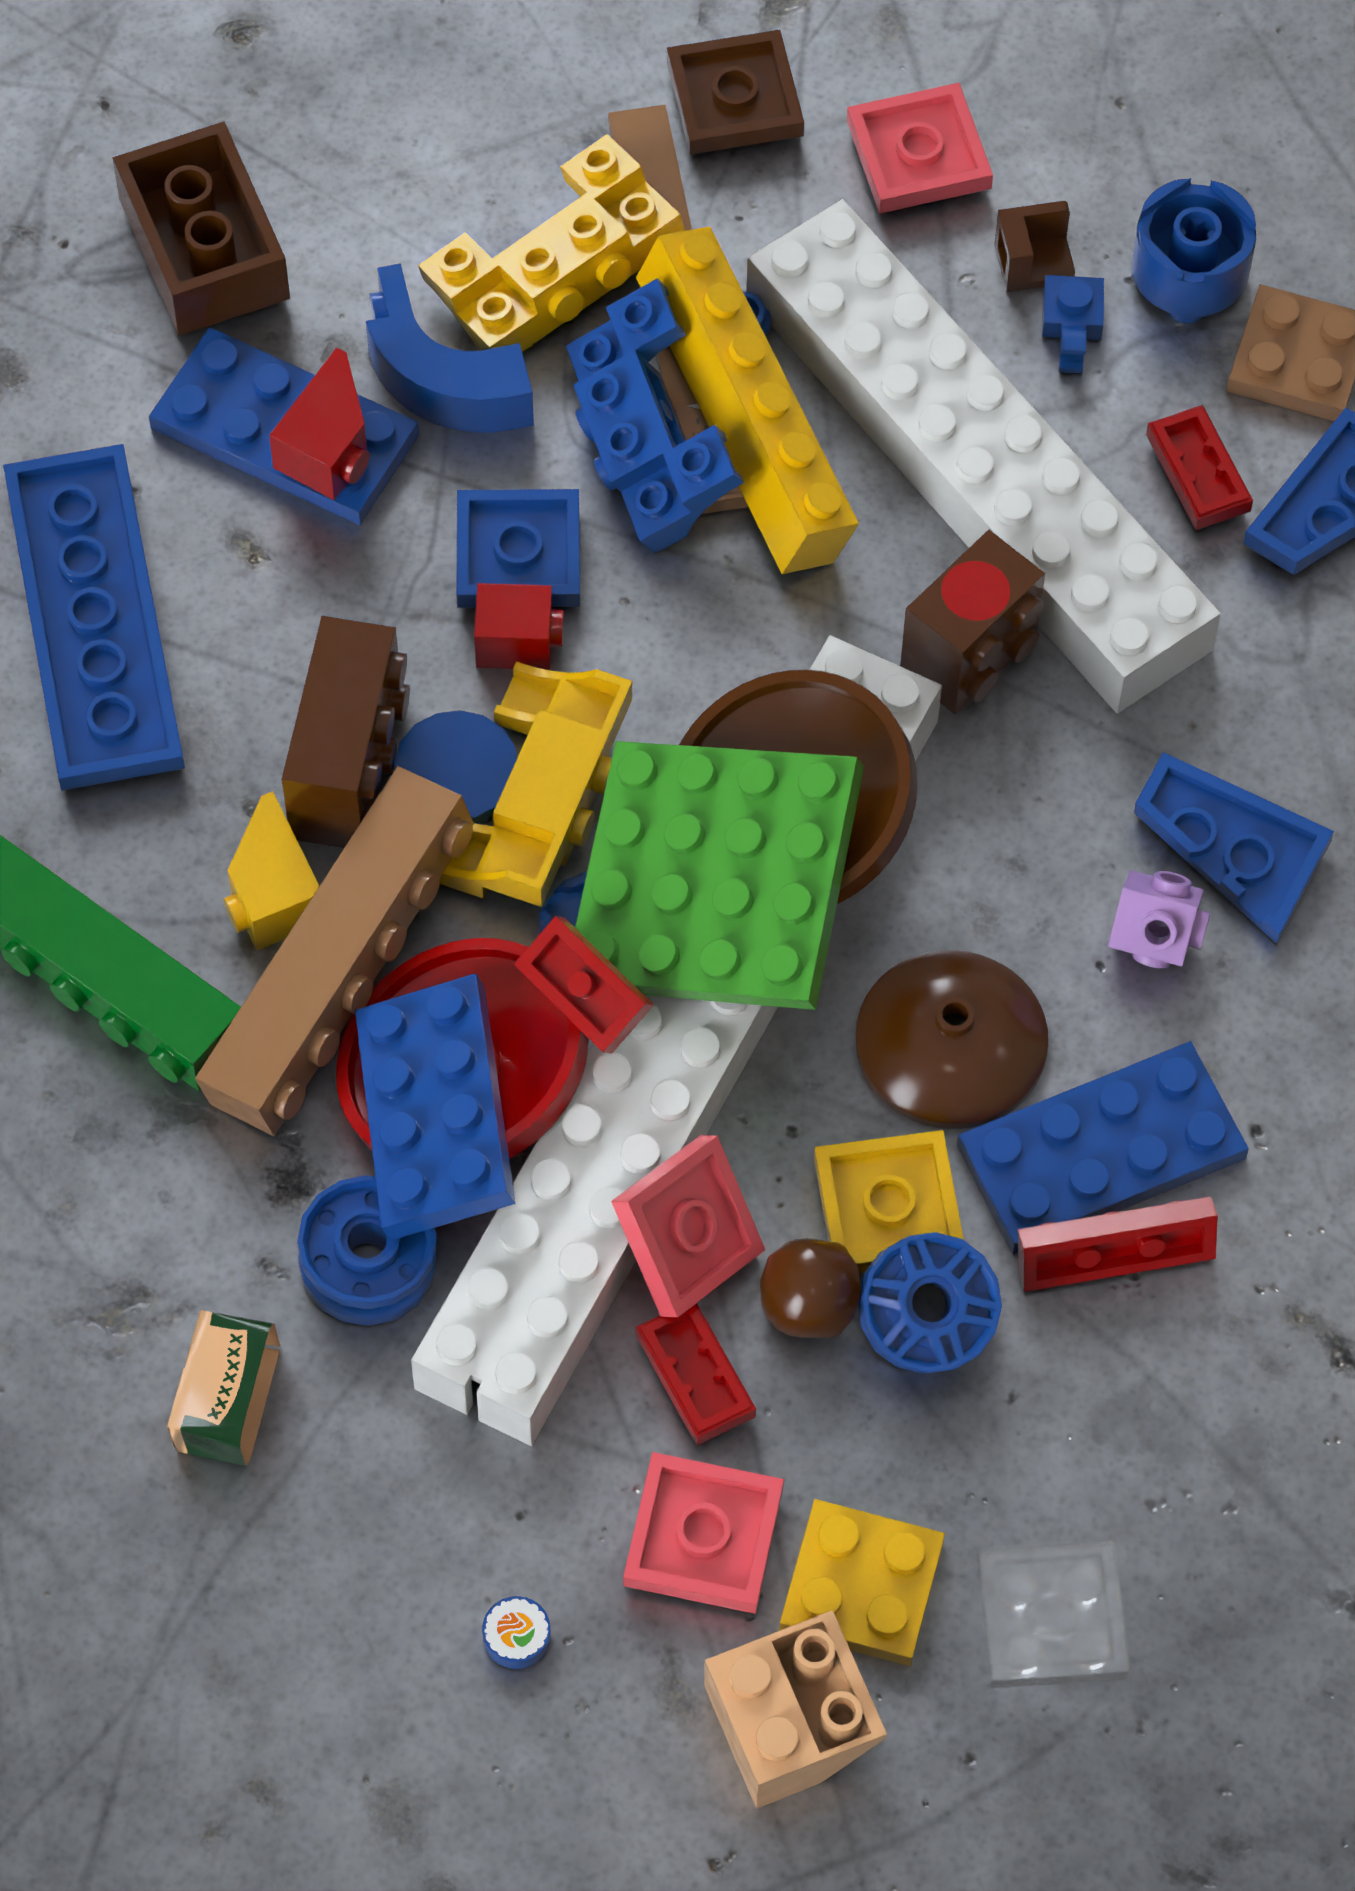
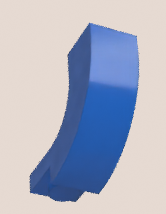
(443, 384)

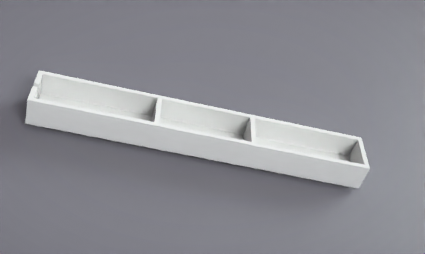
(560, 1250)

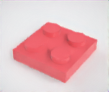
(919, 148)
(688, 1225)
(703, 1532)

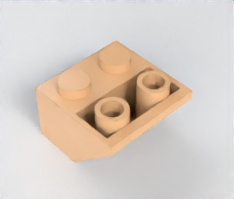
(792, 1707)

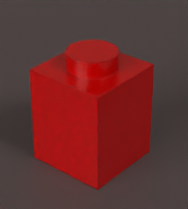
(516, 625)

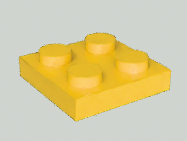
(886, 1191)
(871, 1576)

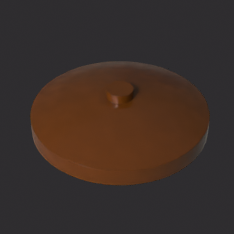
(826, 717)

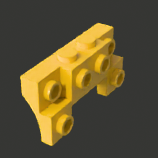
(562, 261)
(552, 784)

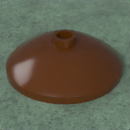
(947, 1071)

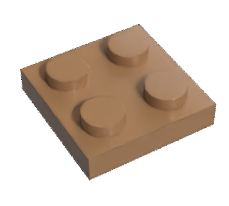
(1296, 354)

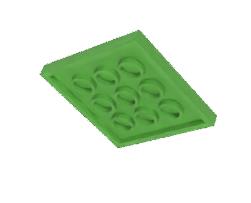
(720, 870)

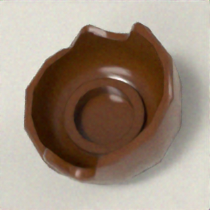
(810, 1288)

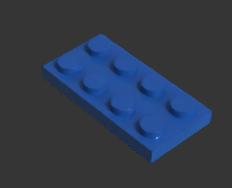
(235, 397)
(434, 1107)
(1103, 1144)

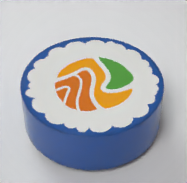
(516, 1632)

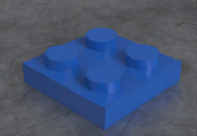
(518, 540)

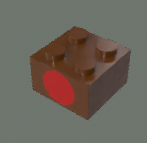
(974, 621)

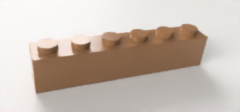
(336, 951)

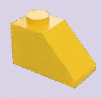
(268, 877)

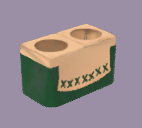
(224, 1387)

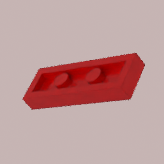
(1117, 1243)

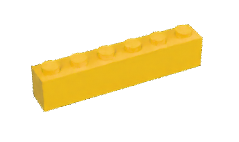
(752, 402)

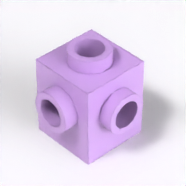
(1159, 918)

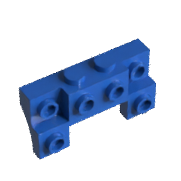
(636, 427)

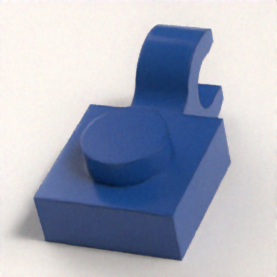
(1073, 313)

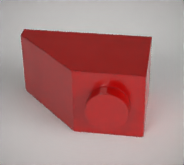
(323, 432)

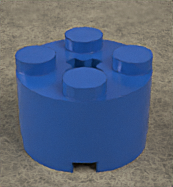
(1193, 248)

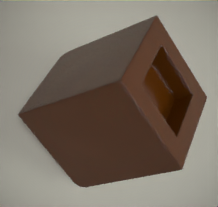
(1033, 244)

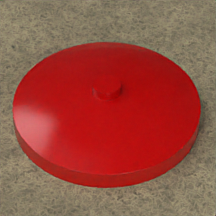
(534, 1043)

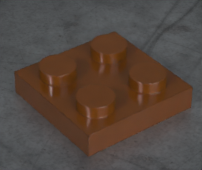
(735, 92)

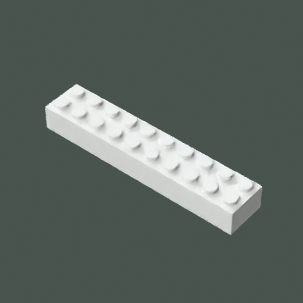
(981, 452)

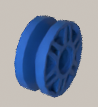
(353, 1286)
(969, 1295)

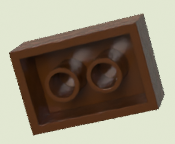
(201, 228)
(344, 729)

